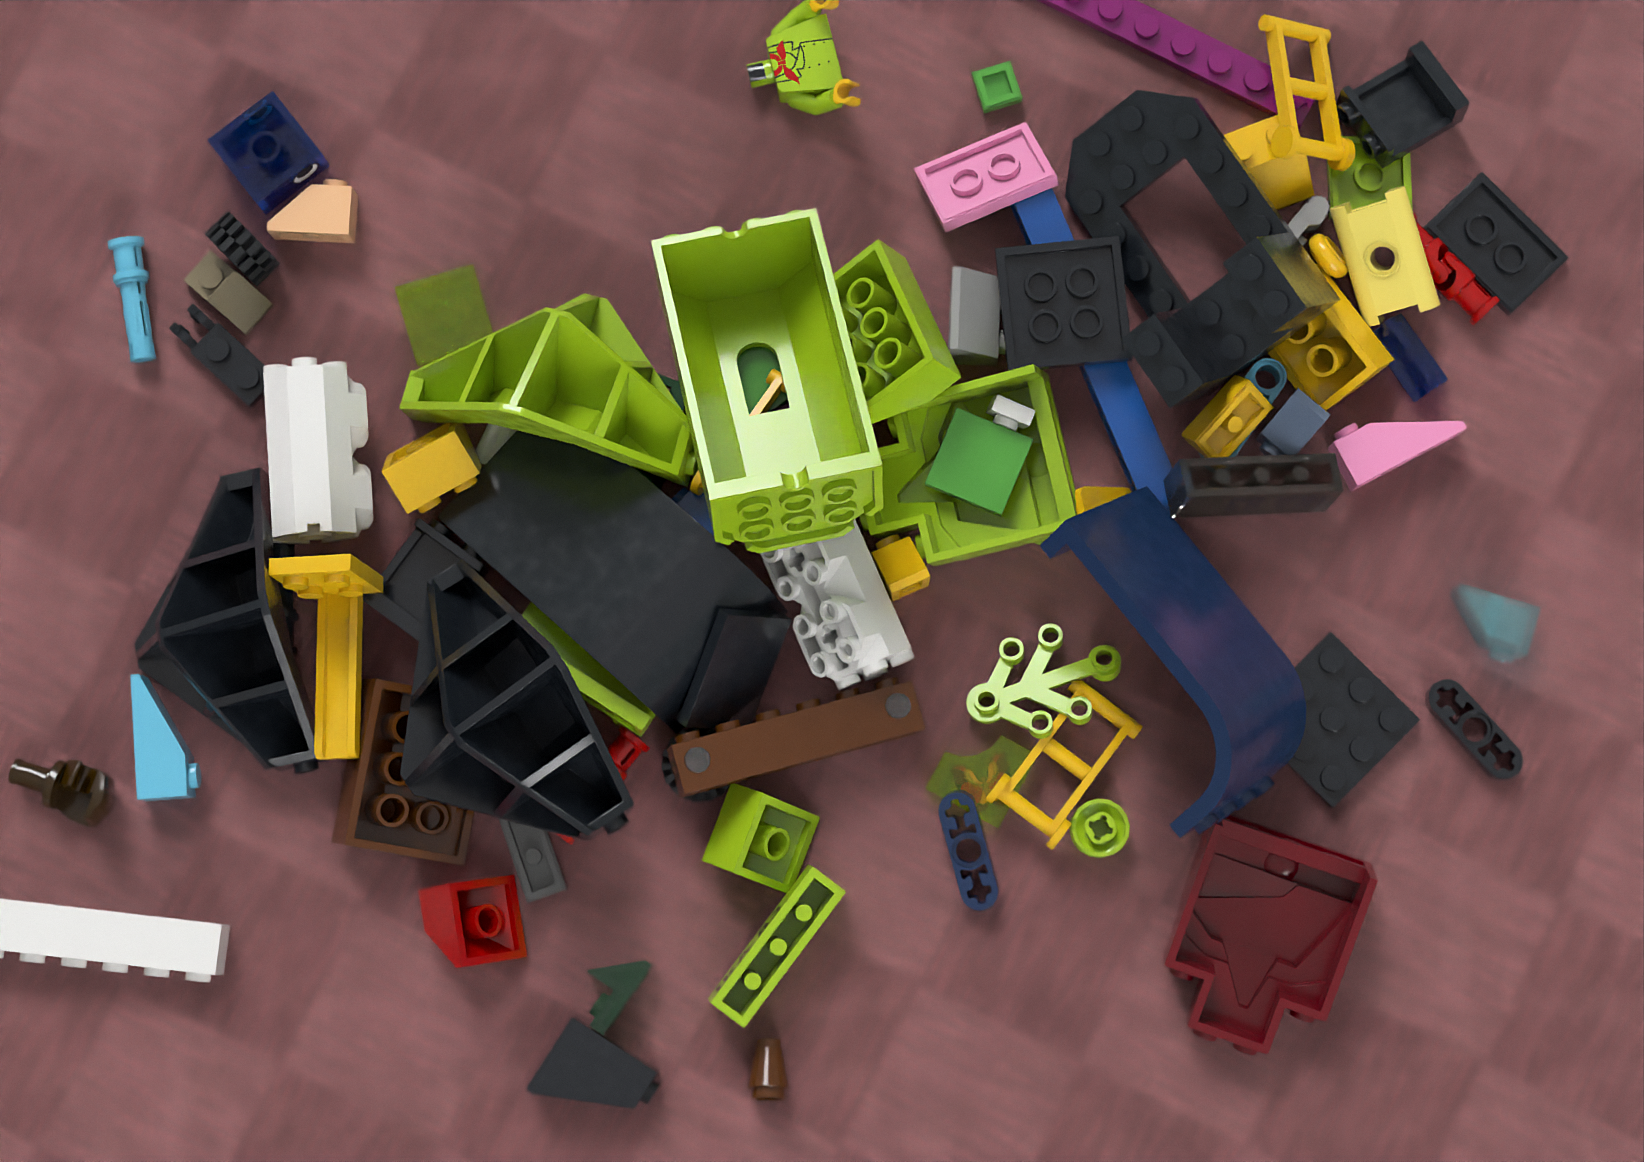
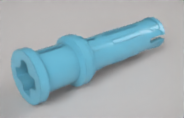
(131, 280)

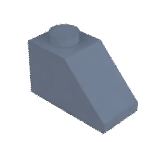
(1292, 426)

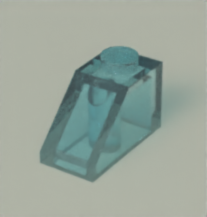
(1496, 621)

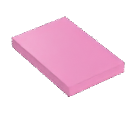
(986, 176)

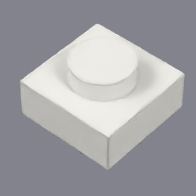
(1010, 413)

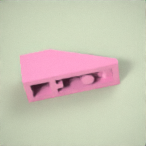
(1381, 447)

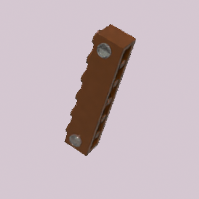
(794, 738)

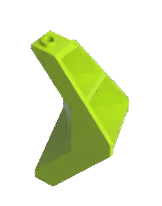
(566, 379)

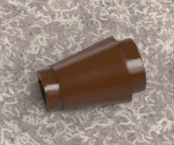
(768, 1071)

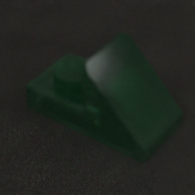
(624, 981)

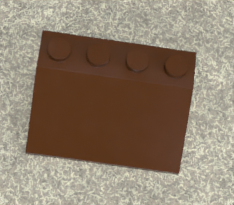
(375, 802)

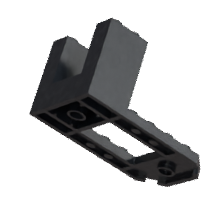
(1270, 283)

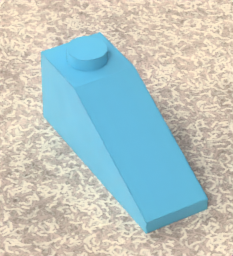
(162, 757)

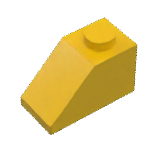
(900, 566)

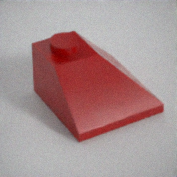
(475, 920)

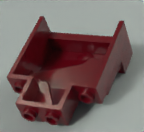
(1265, 930)

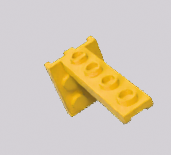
(339, 586)

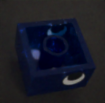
(269, 152)

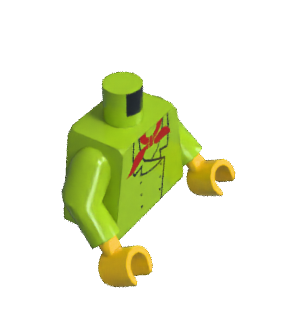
(804, 62)

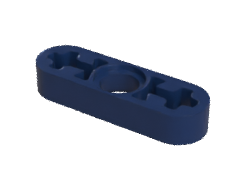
(987, 877)

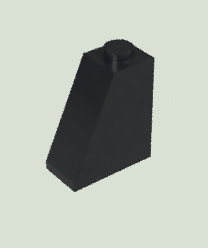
(594, 1070)

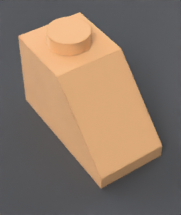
(318, 215)

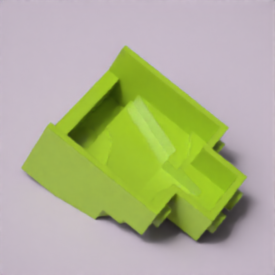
(952, 527)

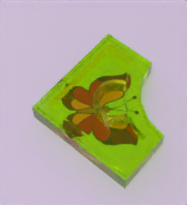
(978, 776)

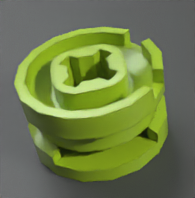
(1099, 828)

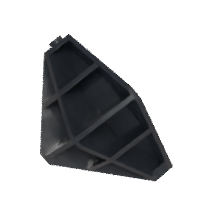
(225, 634)
(503, 720)

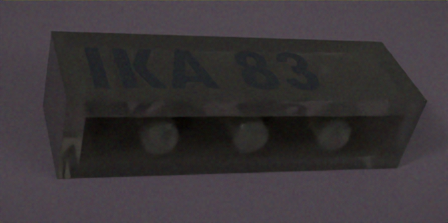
(1252, 485)

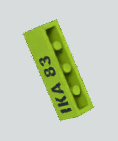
(776, 945)

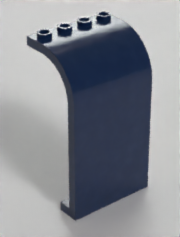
(1202, 639)

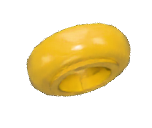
(1328, 255)

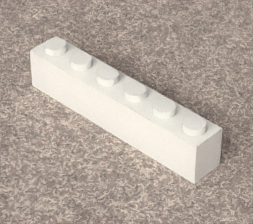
(114, 939)

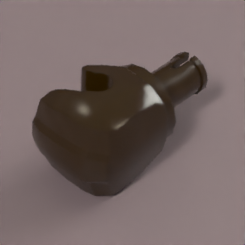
(72, 787)

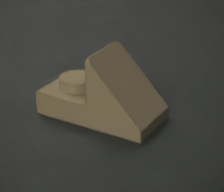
(228, 292)

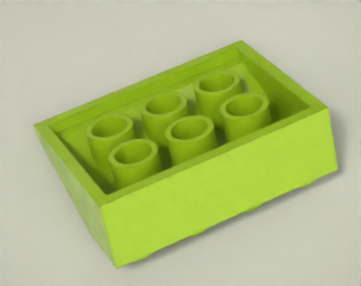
(892, 333)

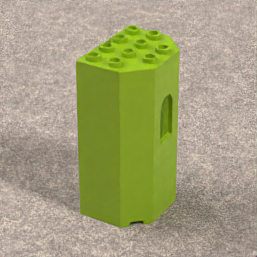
(785, 471)

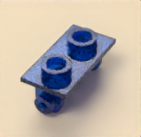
(1413, 362)

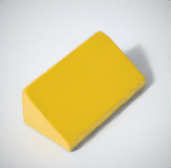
(1227, 419)

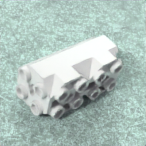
(312, 431)
(845, 610)

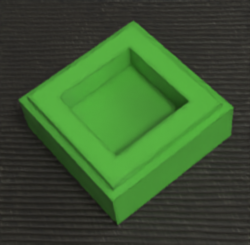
(996, 87)

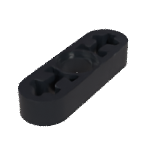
(1487, 759)

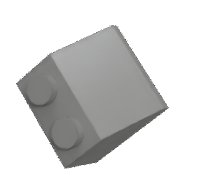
(974, 318)

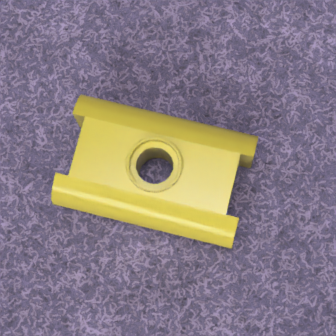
(1393, 226)

